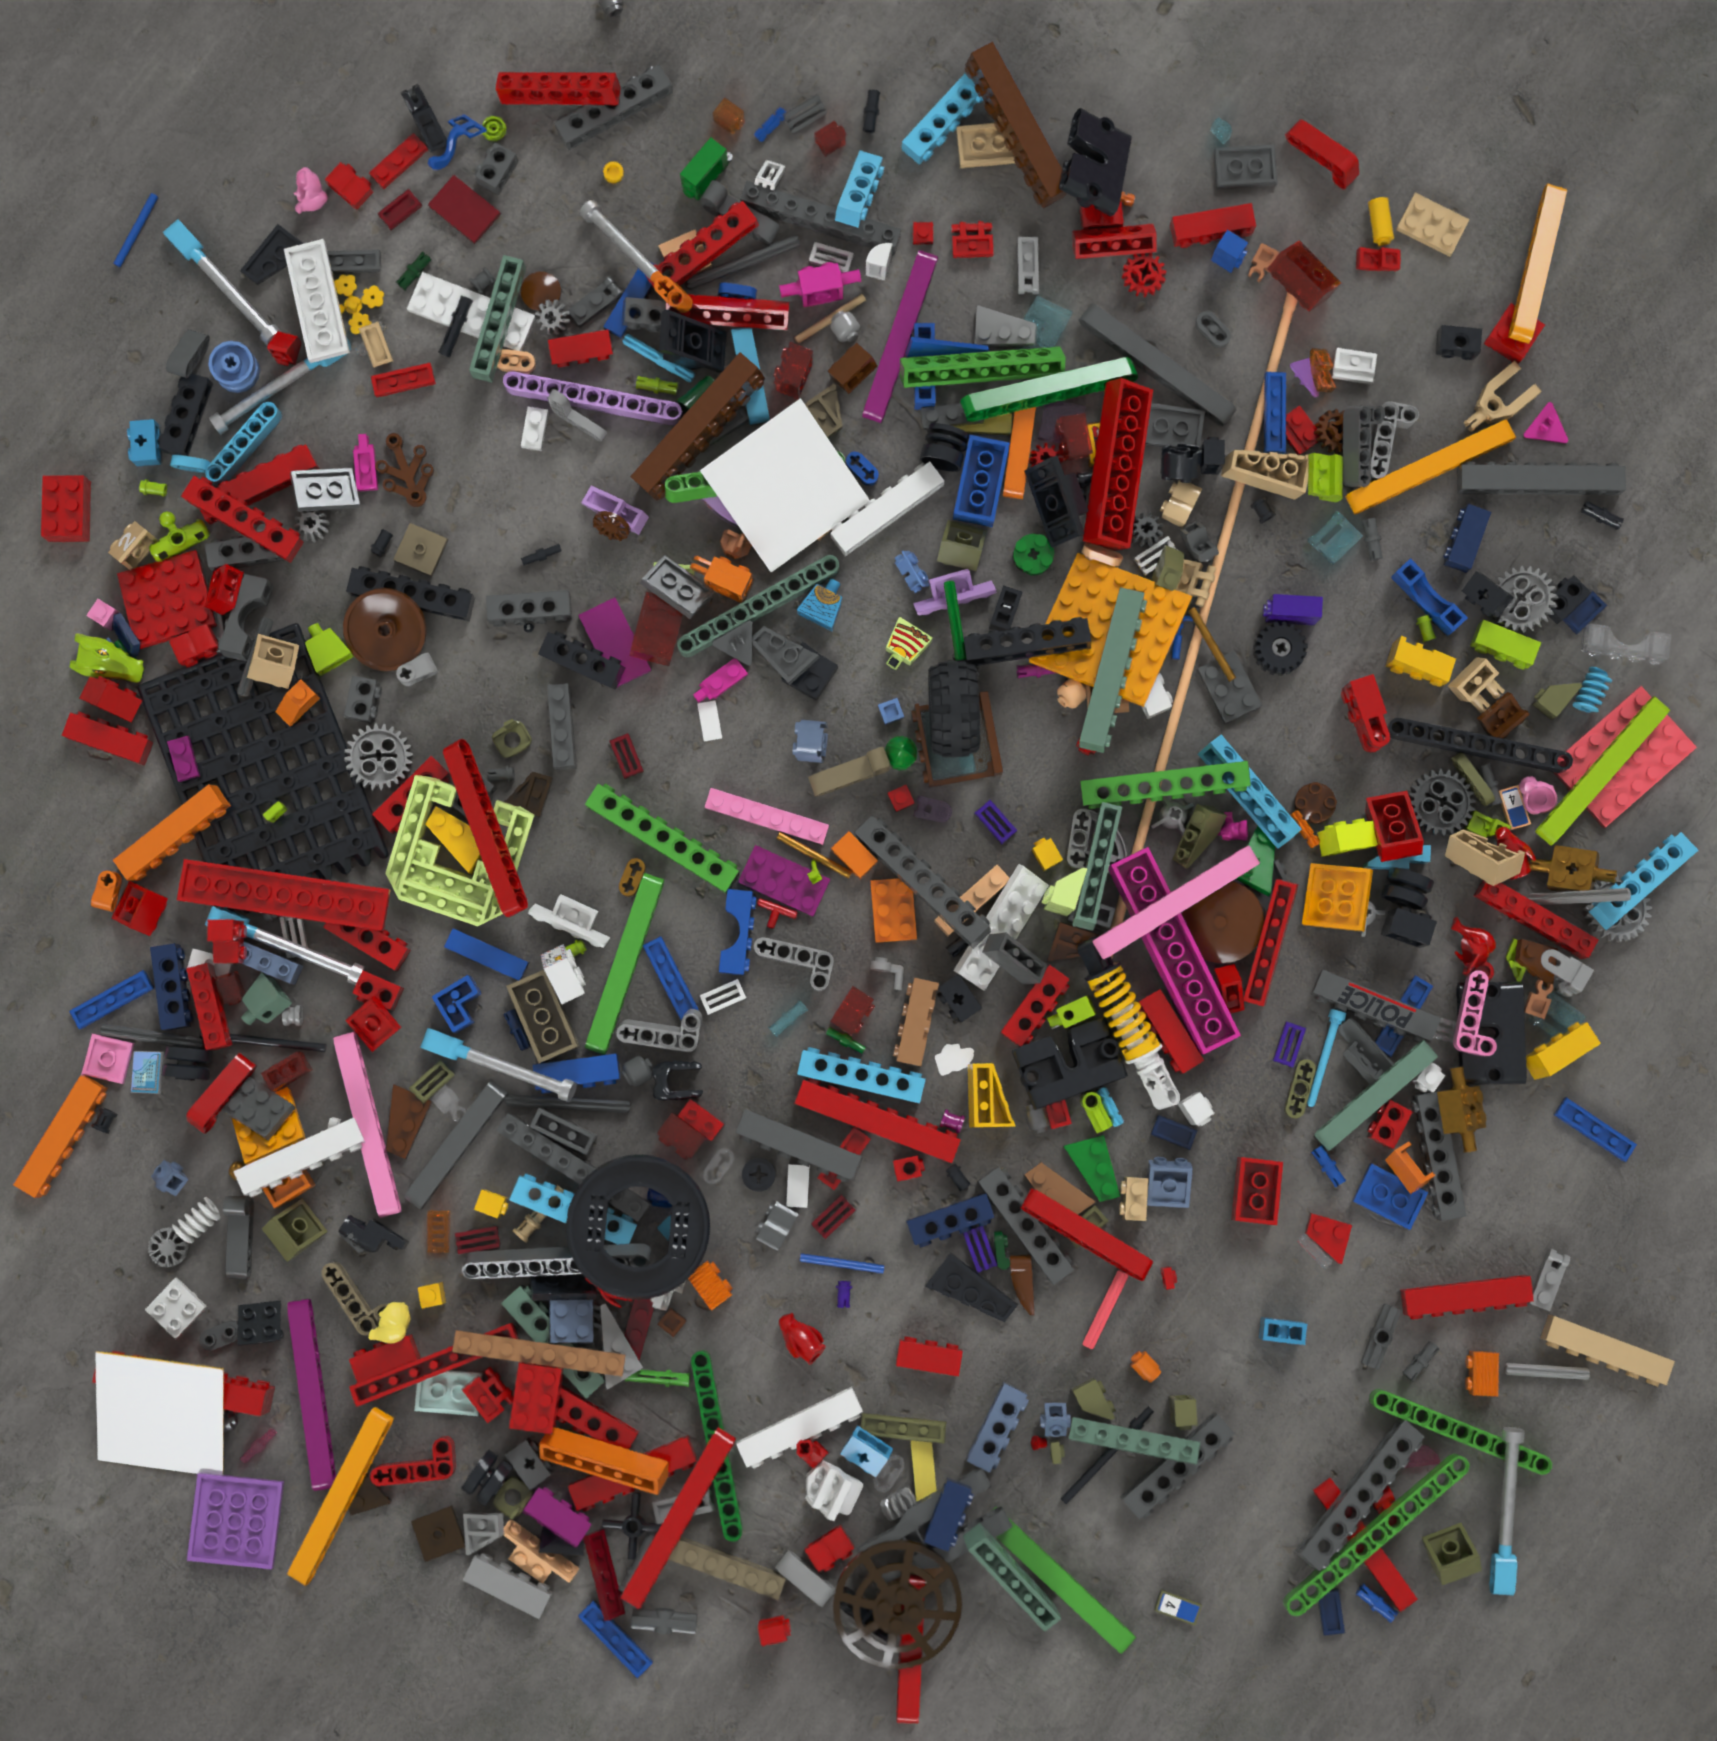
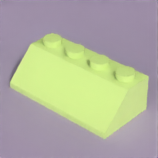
(1064, 894)

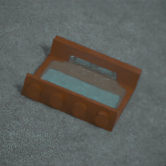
(977, 765)

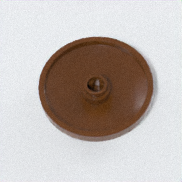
(384, 629)
(1226, 923)

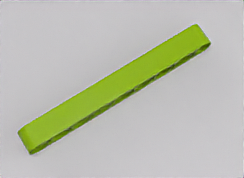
(1602, 770)

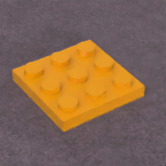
(1337, 897)
(256, 1147)

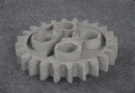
(1536, 610)
(380, 775)
(1630, 927)

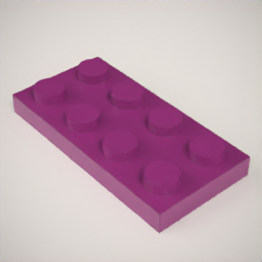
(783, 881)

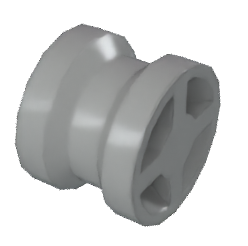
(293, 1015)

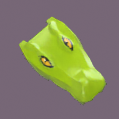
(101, 658)

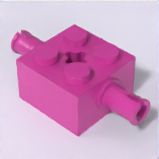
(820, 284)

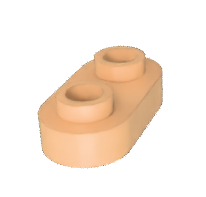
(516, 359)
(1102, 554)

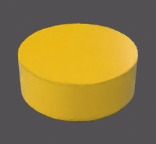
(613, 172)

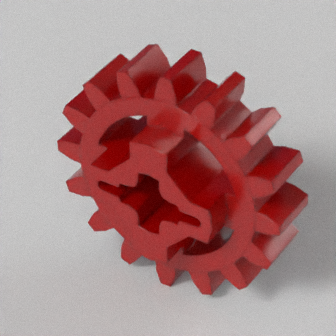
(1135, 271)

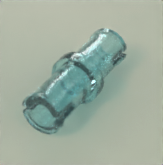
(788, 1018)

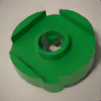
(1027, 564)

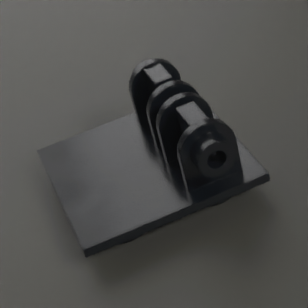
(259, 1323)

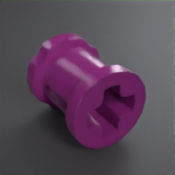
(952, 1121)

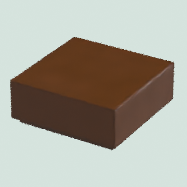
(672, 1322)

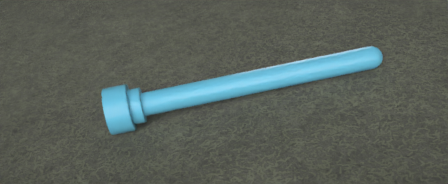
(1336, 1019)

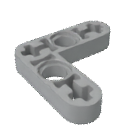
(561, 406)

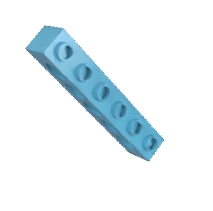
(952, 99)
(1257, 799)
(1680, 849)
(912, 1093)
(525, 1183)

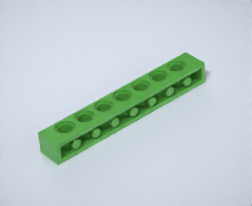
(981, 366)
(1093, 800)
(597, 803)

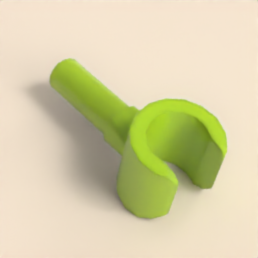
(814, 875)

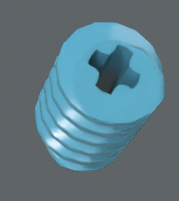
(1591, 690)

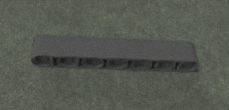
(456, 1145)

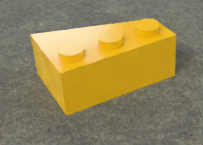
(1420, 662)
(455, 837)
(1561, 1050)
(986, 1098)

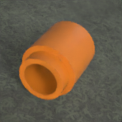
(1145, 1366)

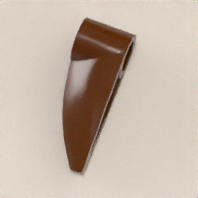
(1022, 1281)

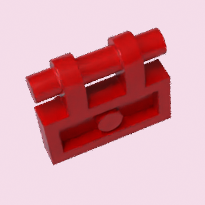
(972, 245)
(483, 1399)

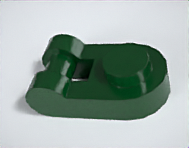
(1000, 1243)

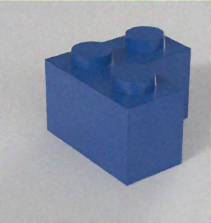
(452, 1003)

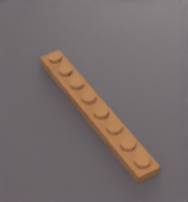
(539, 1353)

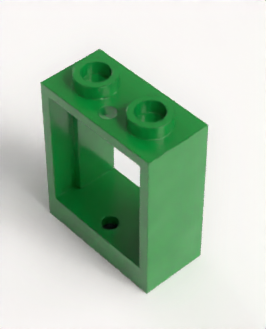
(703, 168)

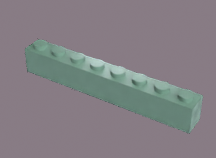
(1111, 671)

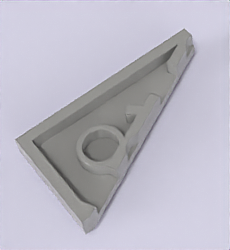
(615, 1342)

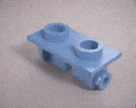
(909, 564)

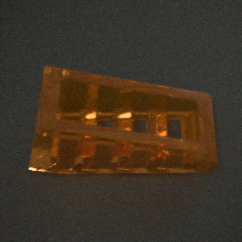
(430, 1231)

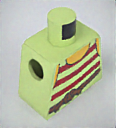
(906, 644)

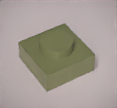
(1056, 1451)

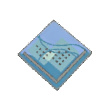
(147, 1072)

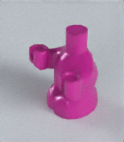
(1234, 830)

